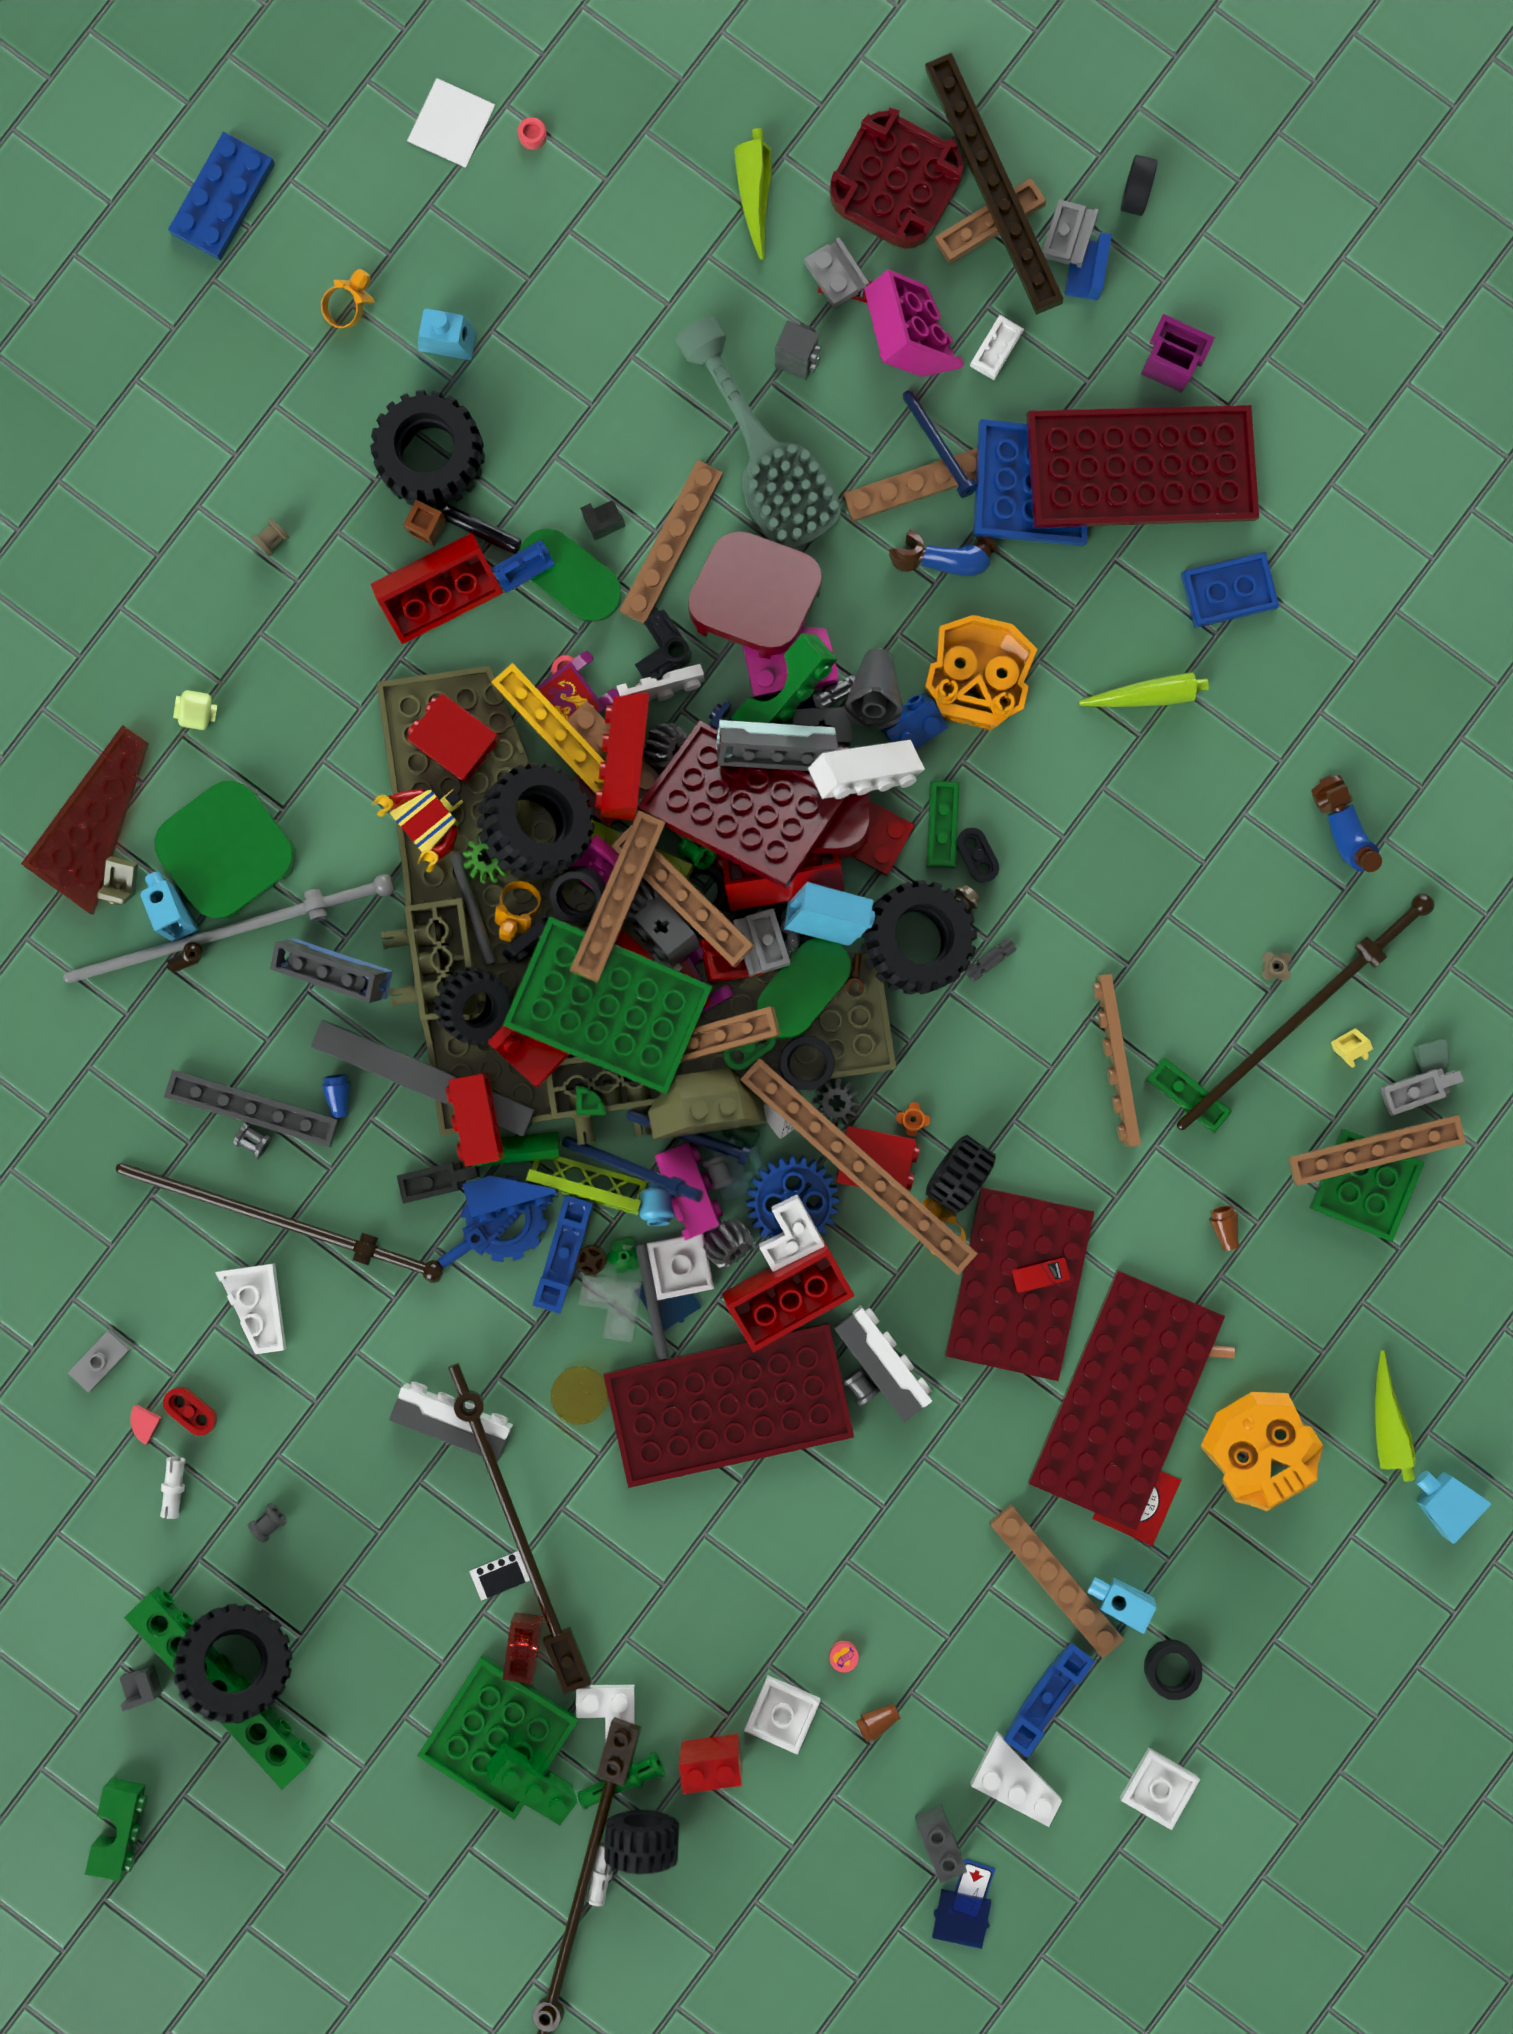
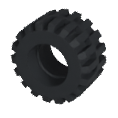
(454, 996)
(960, 1174)
(641, 1841)

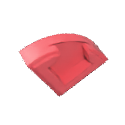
(144, 1423)

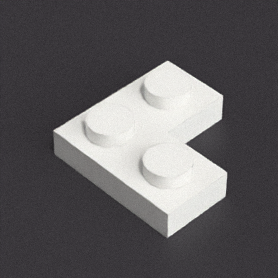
(798, 1235)
(606, 1703)

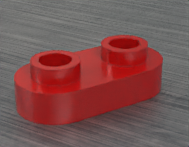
(189, 1413)

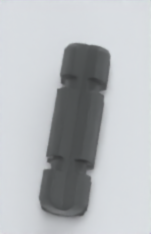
(833, 693)
(990, 959)

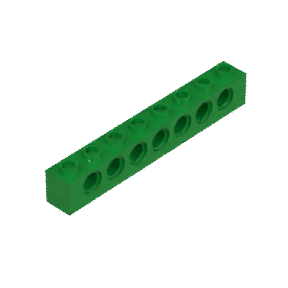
(258, 1745)

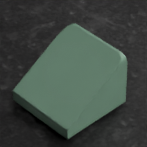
(1431, 1055)

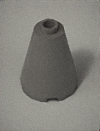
(875, 692)

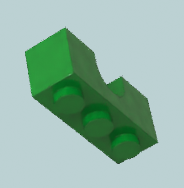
(546, 1795)
(122, 1804)

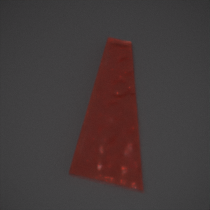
(87, 827)

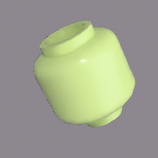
(194, 710)

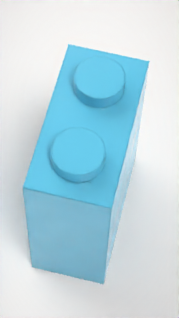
(829, 914)

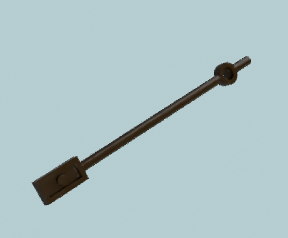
(560, 1643)
(615, 1769)

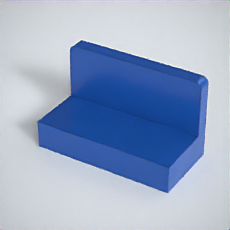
(1089, 279)

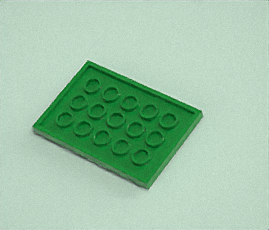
(626, 1022)

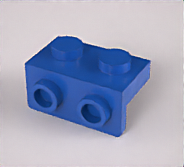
(918, 722)

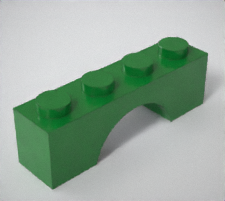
(807, 664)

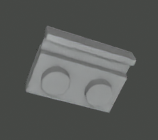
(1070, 233)
(836, 273)
(769, 947)

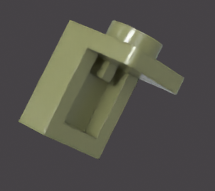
(118, 881)

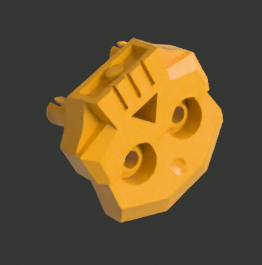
(984, 648)
(1250, 1429)

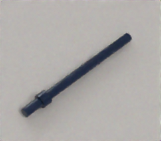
(672, 1185)

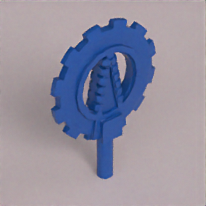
(484, 1236)

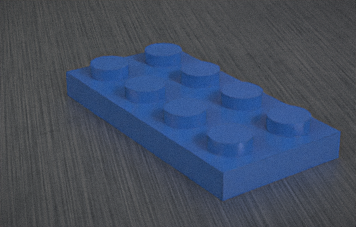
(221, 196)

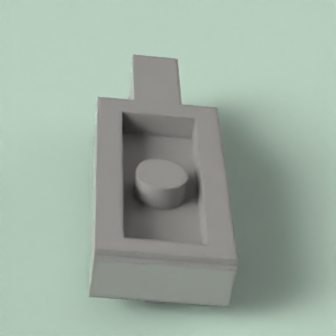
(1418, 1090)

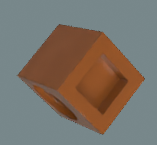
(425, 522)

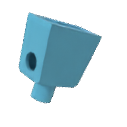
(443, 333)
(167, 908)
(1449, 1504)
(1134, 1610)

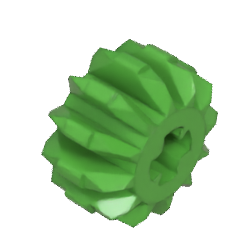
(480, 866)

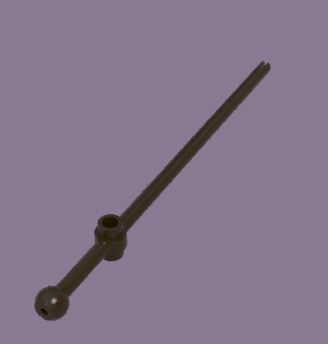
(1369, 952)
(363, 1248)

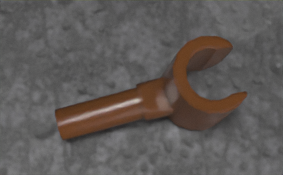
(855, 975)

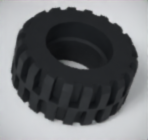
(415, 415)
(562, 801)
(953, 928)
(191, 1655)

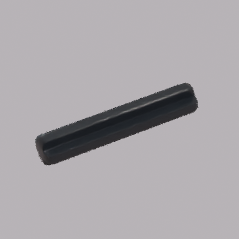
(482, 529)

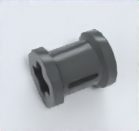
(257, 1148)
(718, 1172)
(861, 1386)
(267, 1523)

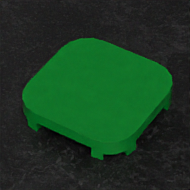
(224, 850)

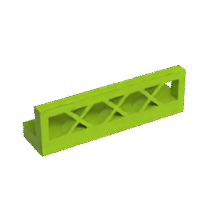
(585, 1192)

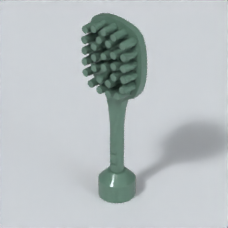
(783, 481)

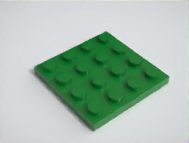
(486, 1716)

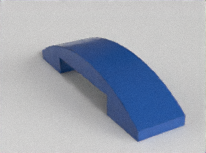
(563, 1254)
(1046, 1698)

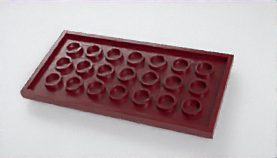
(1142, 466)
(1126, 1399)
(728, 1406)

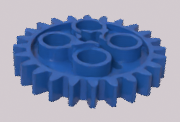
(773, 1184)

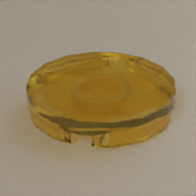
(579, 1395)

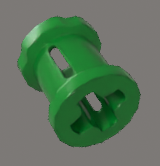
(697, 853)

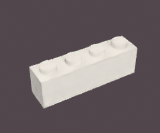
(866, 769)

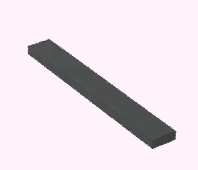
(409, 1072)

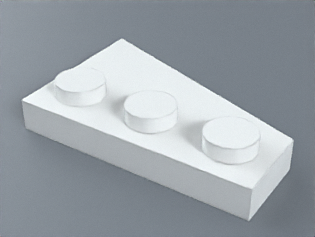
(673, 681)
(257, 1303)
(1014, 1783)

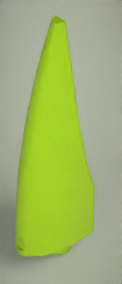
(754, 180)
(1153, 692)
(1392, 1434)

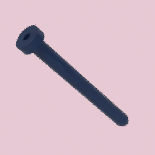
(966, 485)
(700, 1139)

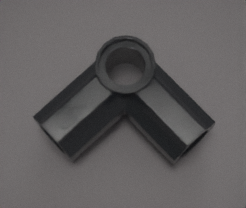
(667, 638)

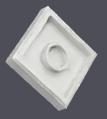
(680, 1266)
(782, 1714)
(1159, 1788)

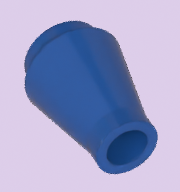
(337, 1094)

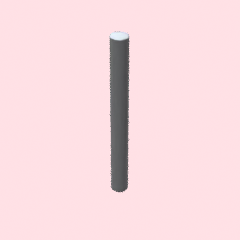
(473, 909)
(652, 1302)

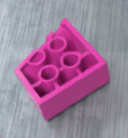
(909, 326)
(769, 675)
(683, 1163)

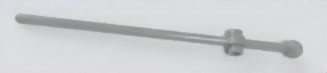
(314, 905)

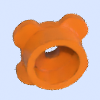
(913, 1127)

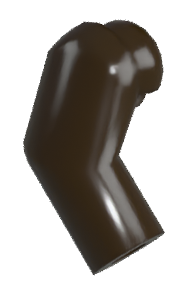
(190, 956)

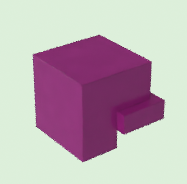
(1176, 353)

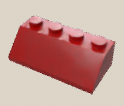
(436, 588)
(624, 756)
(751, 890)
(785, 1299)

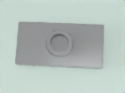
(99, 1361)

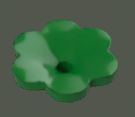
(615, 1257)

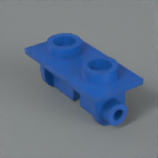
(523, 566)

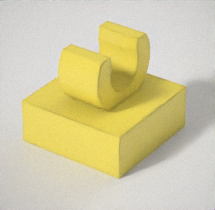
(1352, 1046)

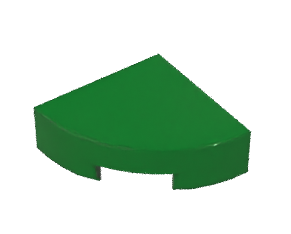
(588, 1102)

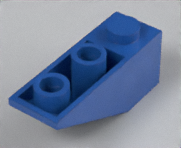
(497, 1195)

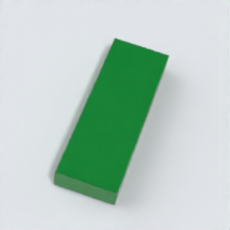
(942, 824)
(1186, 1093)
(528, 1148)

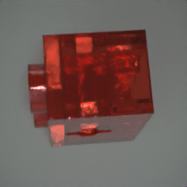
(522, 1648)

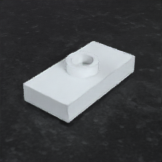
(996, 347)

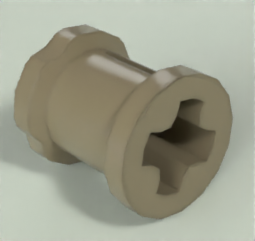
(270, 537)

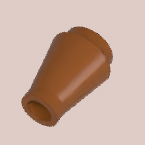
(1225, 1225)
(877, 1722)

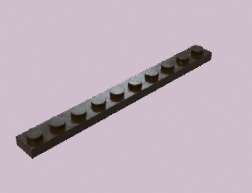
(994, 184)

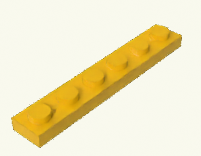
(550, 726)

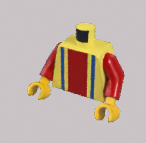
(425, 820)

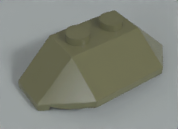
(705, 1104)

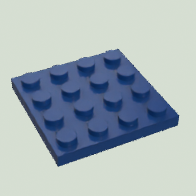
(1004, 488)

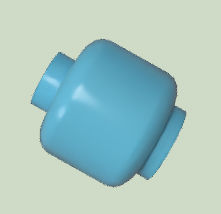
(656, 1206)

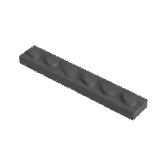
(251, 1108)

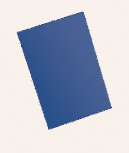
(1230, 590)

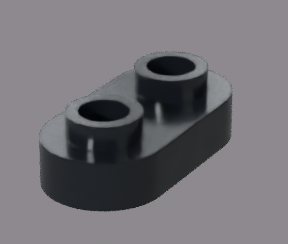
(978, 855)
(520, 947)

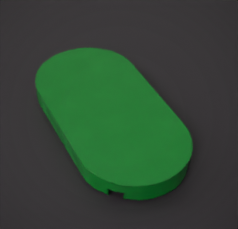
(577, 578)
(806, 985)

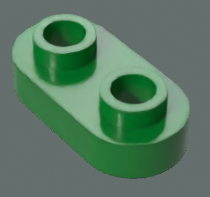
(751, 1053)

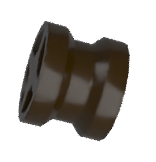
(587, 1262)

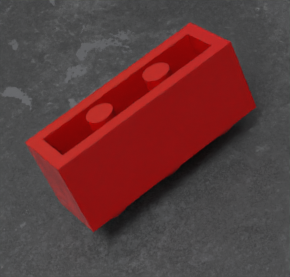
(475, 1119)

